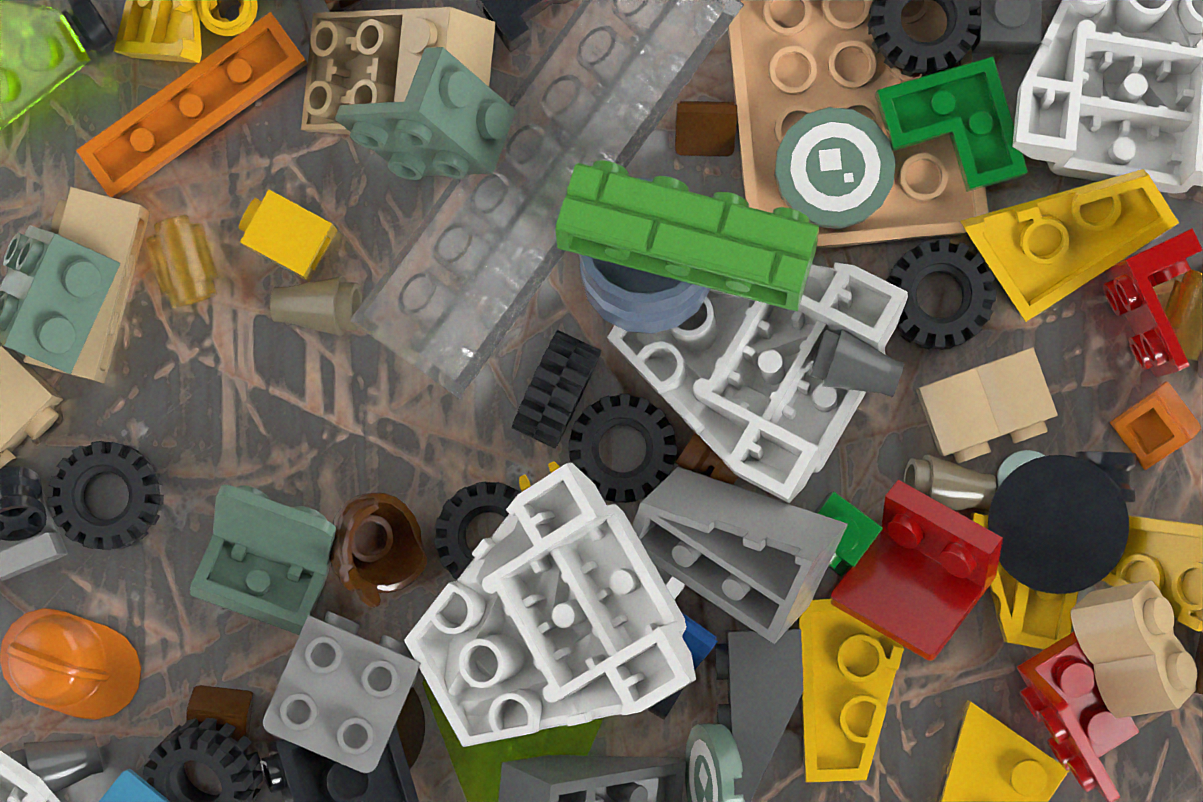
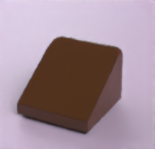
(705, 128)
(223, 704)

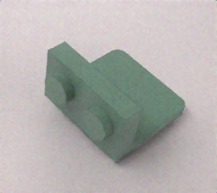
(443, 128)
(51, 296)
(265, 558)

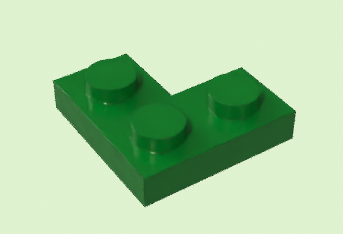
(962, 104)

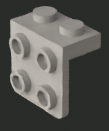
(341, 692)

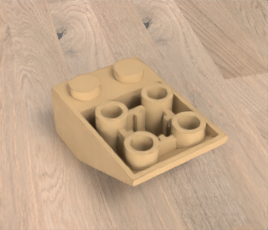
(377, 53)

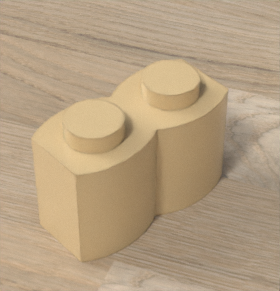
(986, 404)
(1134, 649)

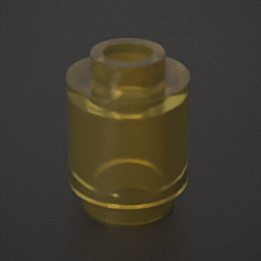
(182, 261)
(1185, 312)

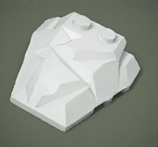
(1117, 92)
(746, 367)
(552, 620)

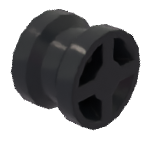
(1116, 466)
(20, 507)

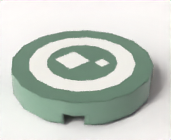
(835, 167)
(712, 764)

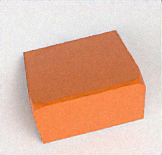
(1156, 425)

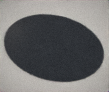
(1059, 524)

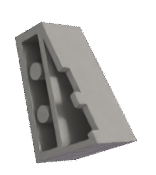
(738, 548)

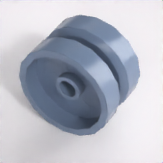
(638, 298)

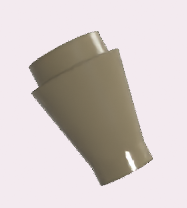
(318, 305)
(950, 483)

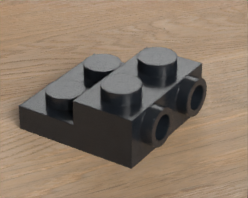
(315, 778)

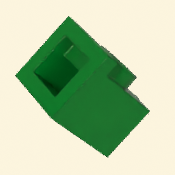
(857, 536)

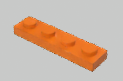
(191, 106)

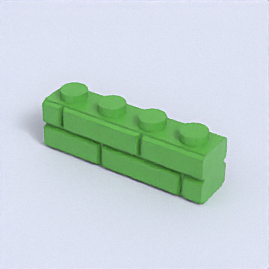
(687, 235)

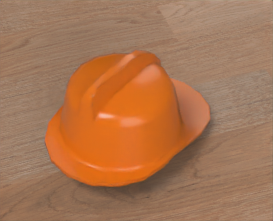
(70, 664)

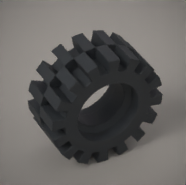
(923, 56)
(975, 287)
(556, 389)
(632, 412)
(70, 488)
(459, 512)
(211, 748)

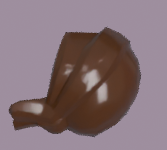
(376, 546)

